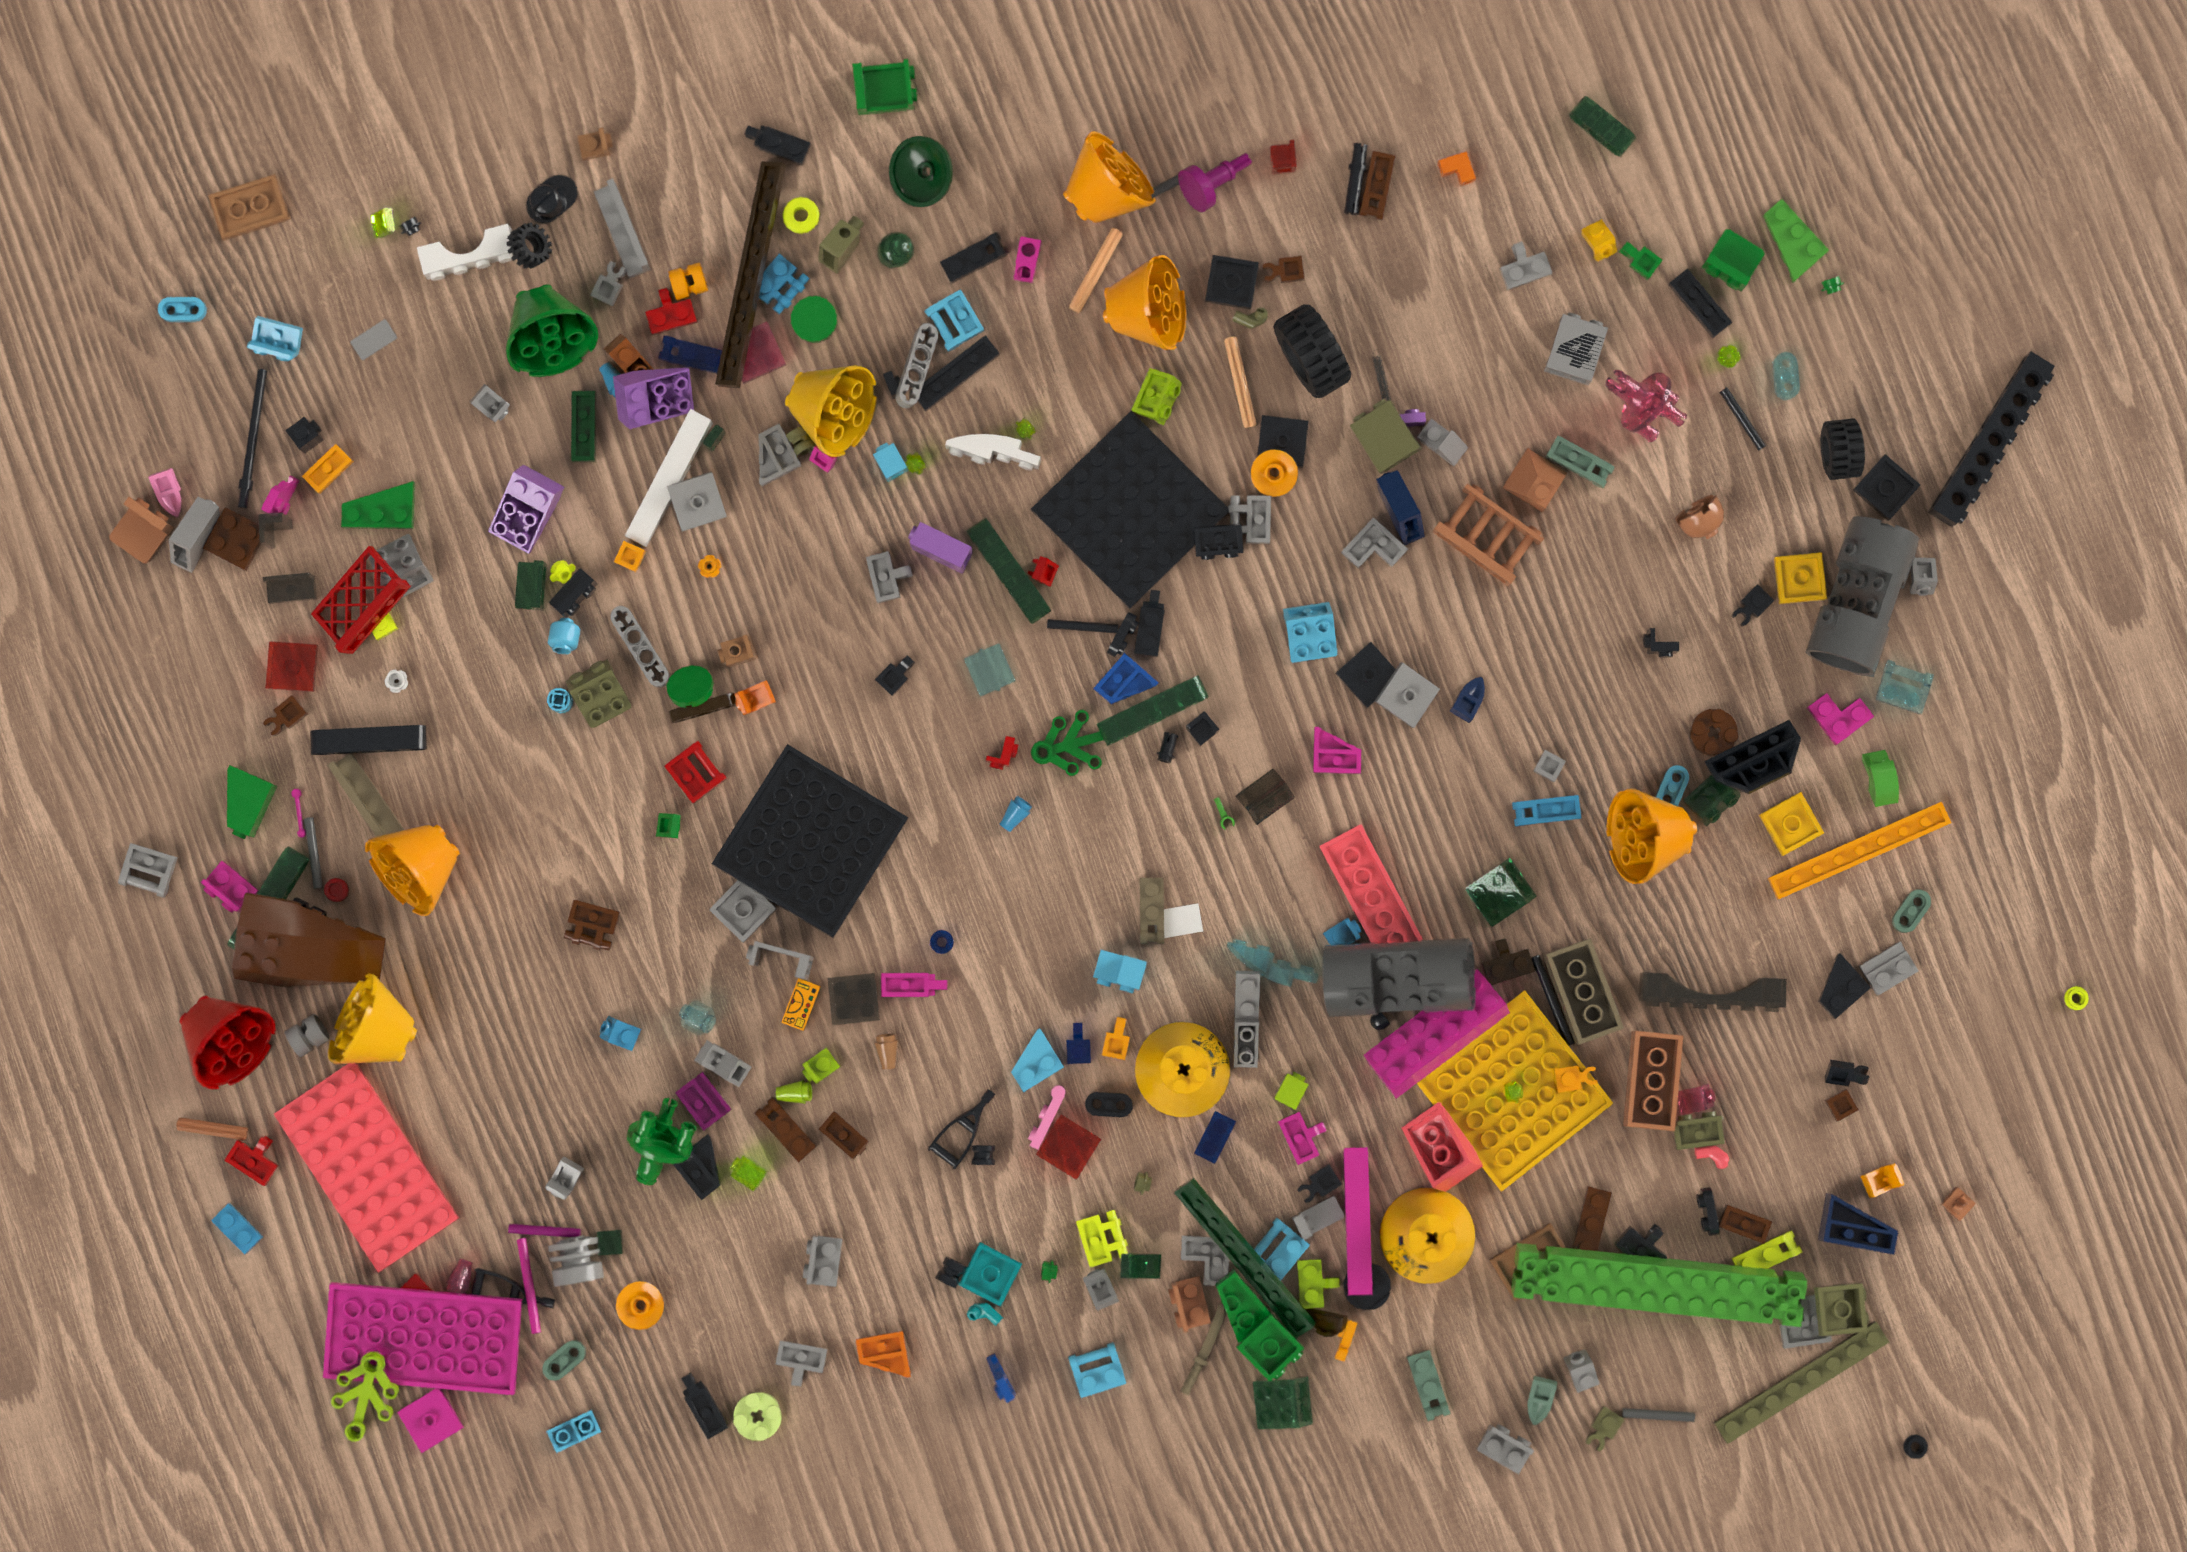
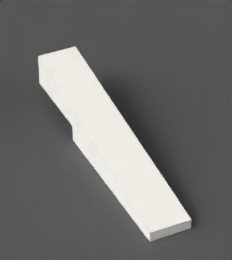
(671, 471)

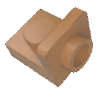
(595, 144)

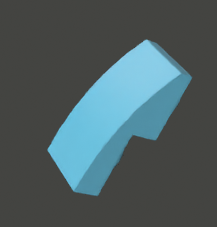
(573, 1431)

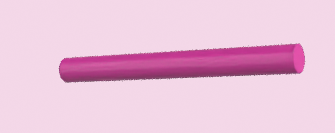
(528, 1286)

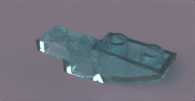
(1261, 960)

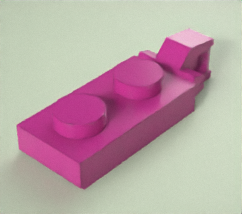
(910, 984)

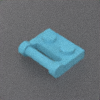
(961, 316)
(1287, 1251)
(1100, 1377)

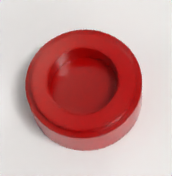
(336, 890)

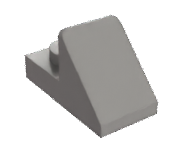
(1443, 442)

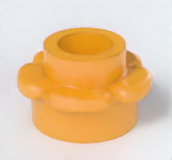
(712, 572)

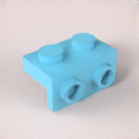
(275, 339)

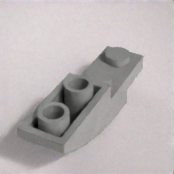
(1246, 1019)

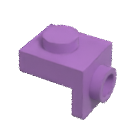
(1414, 418)

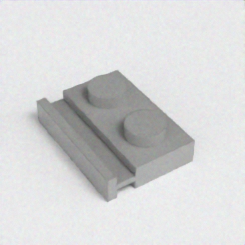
(1888, 968)

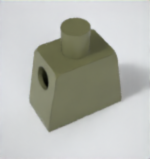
(840, 243)

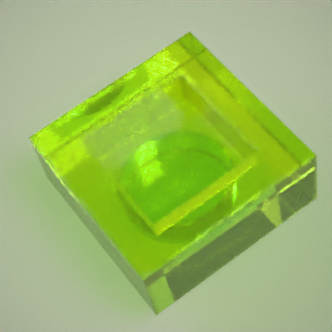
(383, 222)

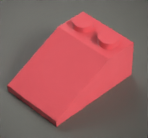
(1441, 1148)

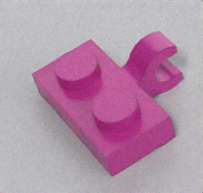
(1300, 1138)

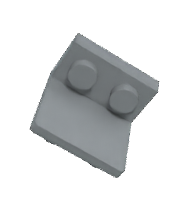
(406, 563)

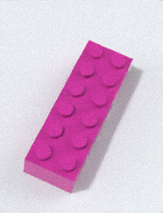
(1433, 1039)

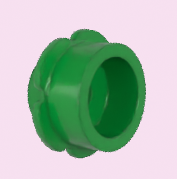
(1832, 285)
(1048, 1271)

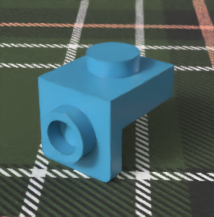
(619, 1033)

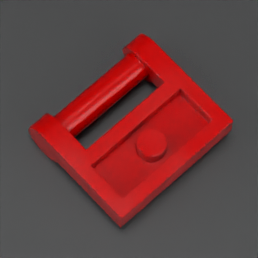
(688, 776)

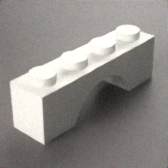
(438, 261)

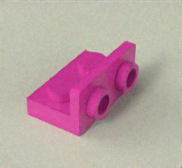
(228, 886)

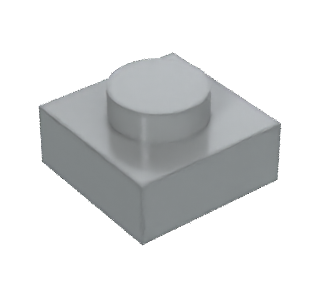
(1549, 766)

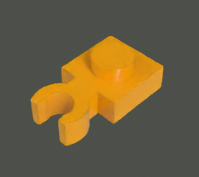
(1570, 1078)
(1345, 1340)

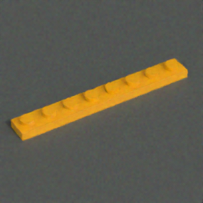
(1859, 850)

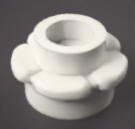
(390, 681)

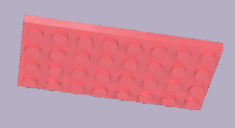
(366, 1166)

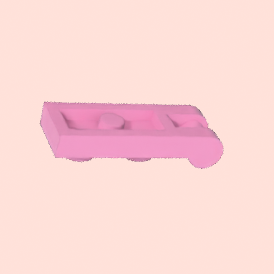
(1047, 1116)

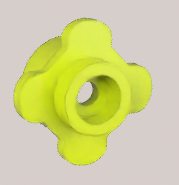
(561, 571)

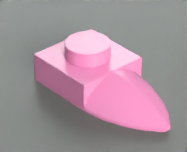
(167, 490)

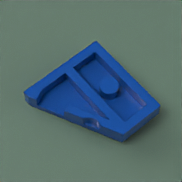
(1003, 1386)

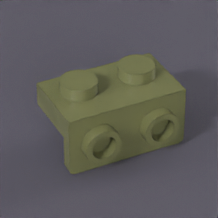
(1698, 1132)

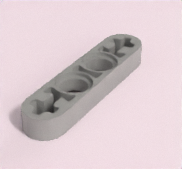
(914, 364)
(642, 645)

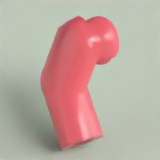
(1715, 1153)

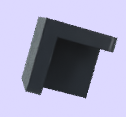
(1202, 728)

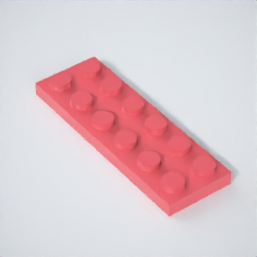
(1369, 888)

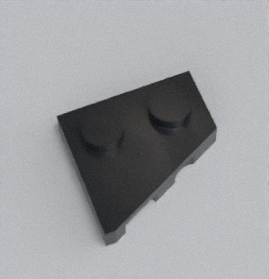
(1842, 987)
(701, 1168)

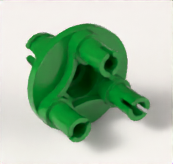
(659, 1141)

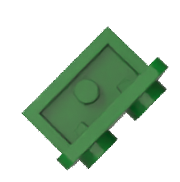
(1733, 260)

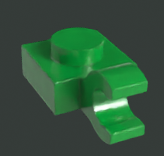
(1643, 262)

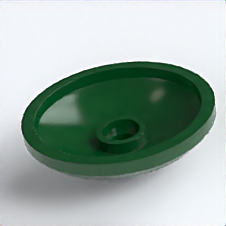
(909, 171)

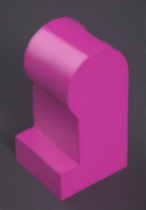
(1027, 259)

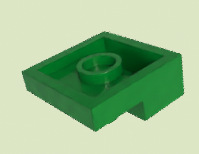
(1270, 1348)

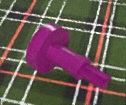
(1200, 186)

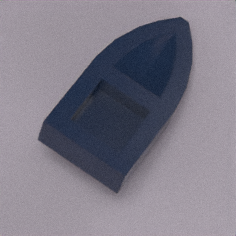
(1469, 700)

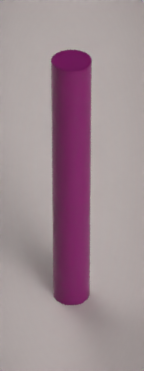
(544, 1230)

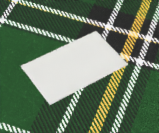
(1182, 921)

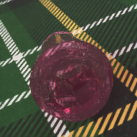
(460, 1277)

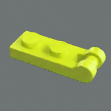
(1769, 1254)

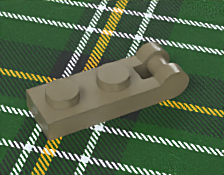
(1152, 909)

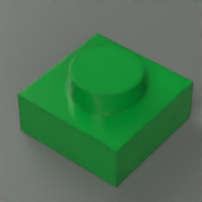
(668, 825)

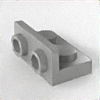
(823, 1261)
(1504, 1448)

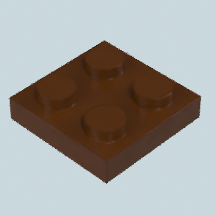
(234, 539)

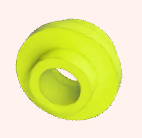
(2083, 998)

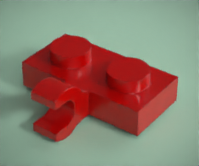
(671, 314)
(252, 1161)

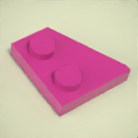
(279, 496)
(1334, 754)

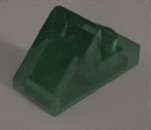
(1140, 1266)

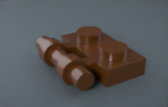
(592, 917)

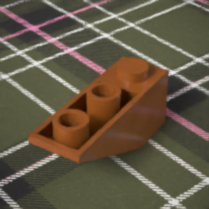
(626, 355)

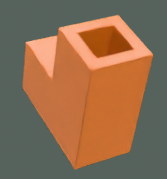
(1460, 165)

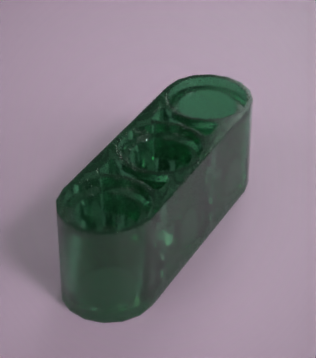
(1602, 126)

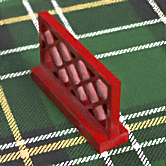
(370, 616)

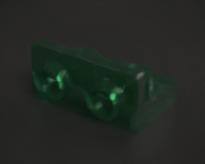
(1711, 800)

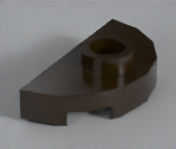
(1327, 1323)

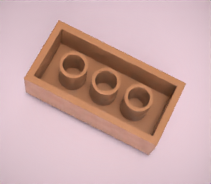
(1653, 1080)

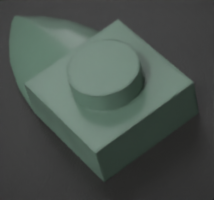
(1540, 1398)

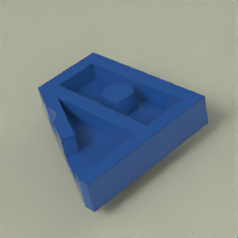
(1124, 680)

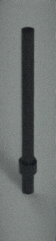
(246, 484)

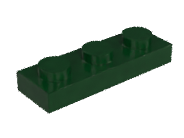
(583, 426)

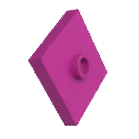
(430, 1419)

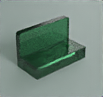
(530, 585)

